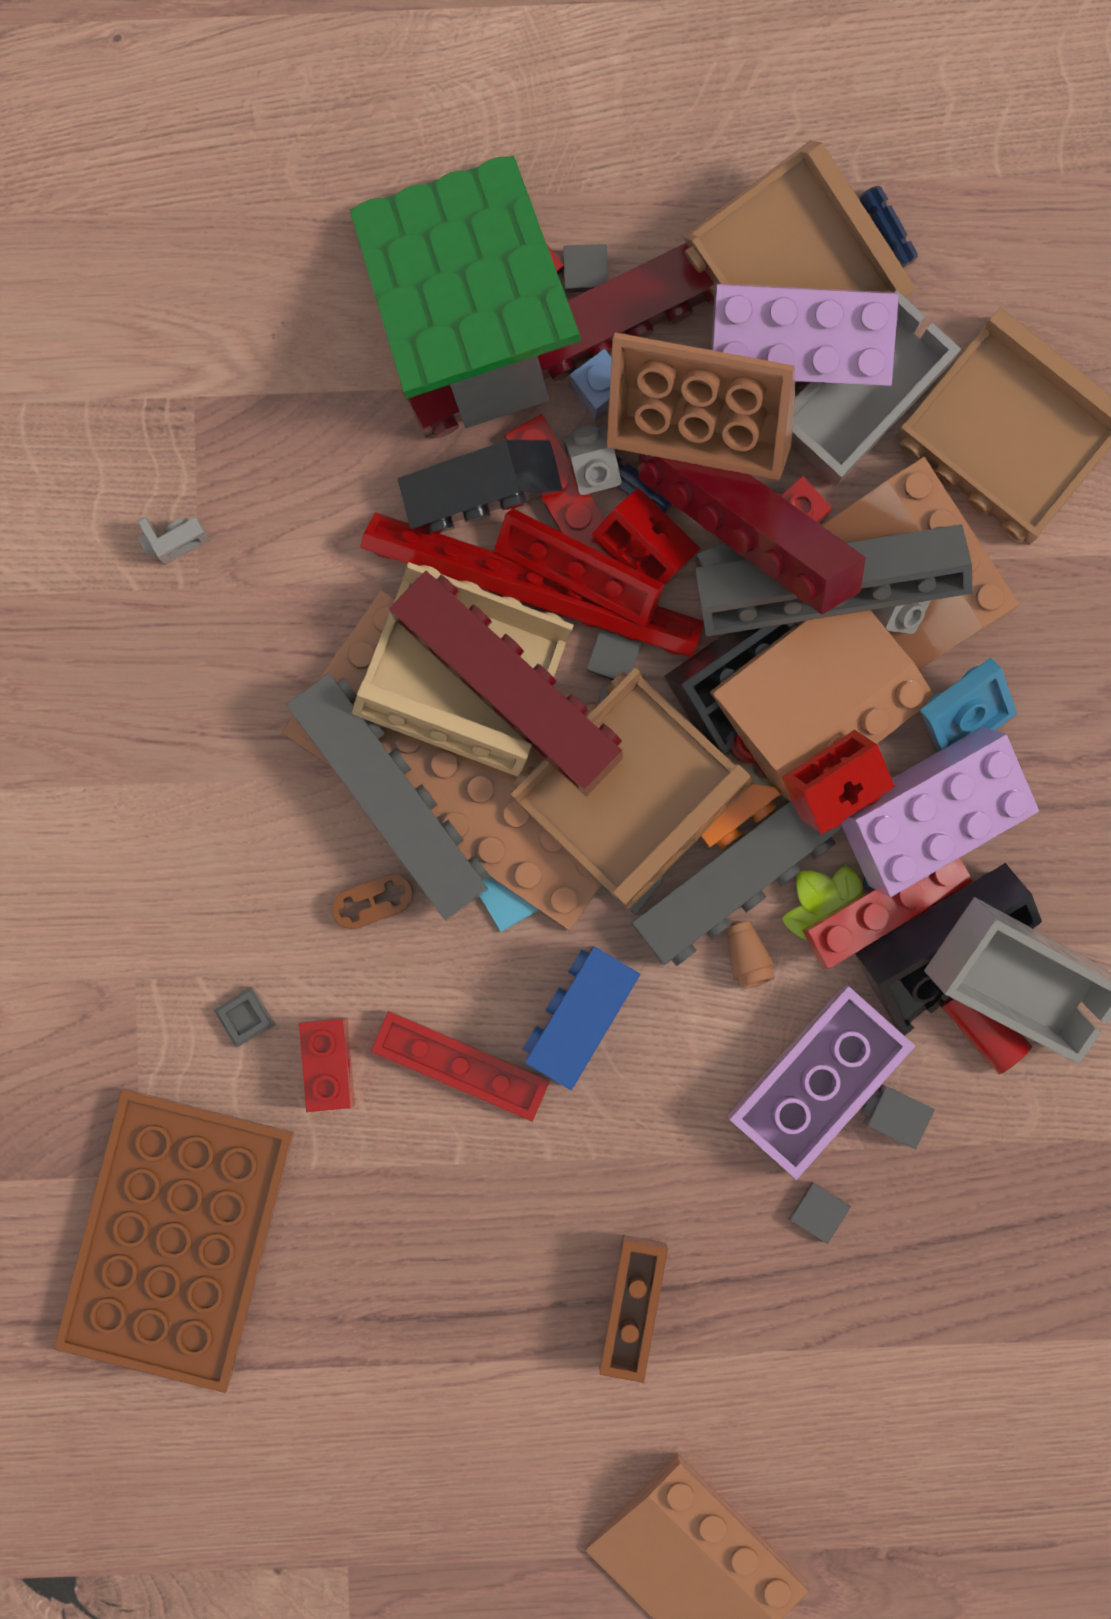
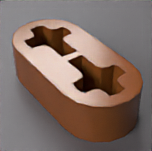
(376, 911)

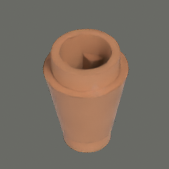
(748, 956)

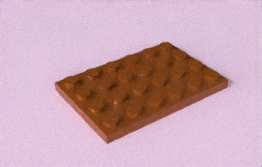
(174, 1240)

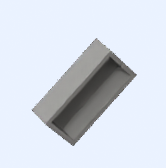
(844, 421)
(1023, 980)

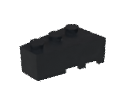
(479, 483)
(709, 668)

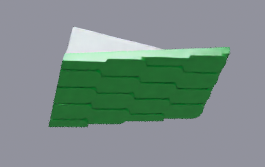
(466, 288)

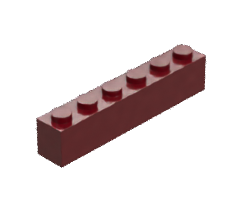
(761, 529)
(507, 683)

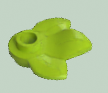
(821, 896)

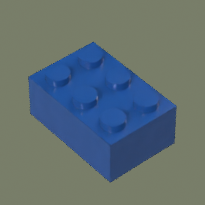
(580, 1016)

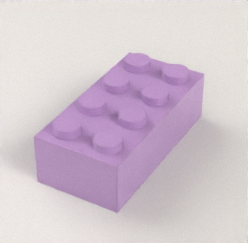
(817, 330)
(940, 811)
(820, 1081)

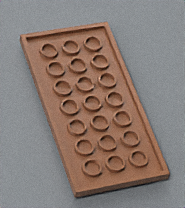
(470, 796)

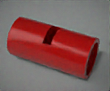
(994, 1041)

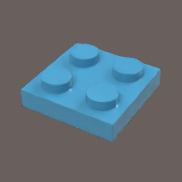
(969, 704)

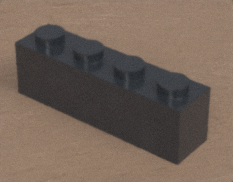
(898, 959)

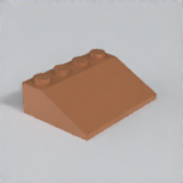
(700, 406)
(919, 502)
(818, 688)
(693, 1554)

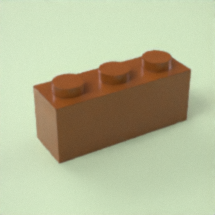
(633, 1308)

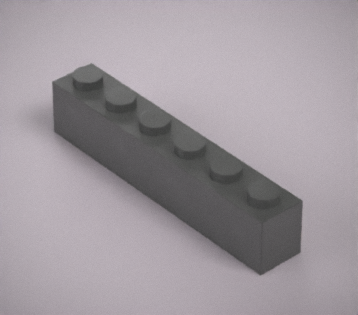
(896, 573)
(388, 797)
(729, 883)

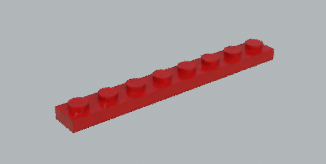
(507, 578)

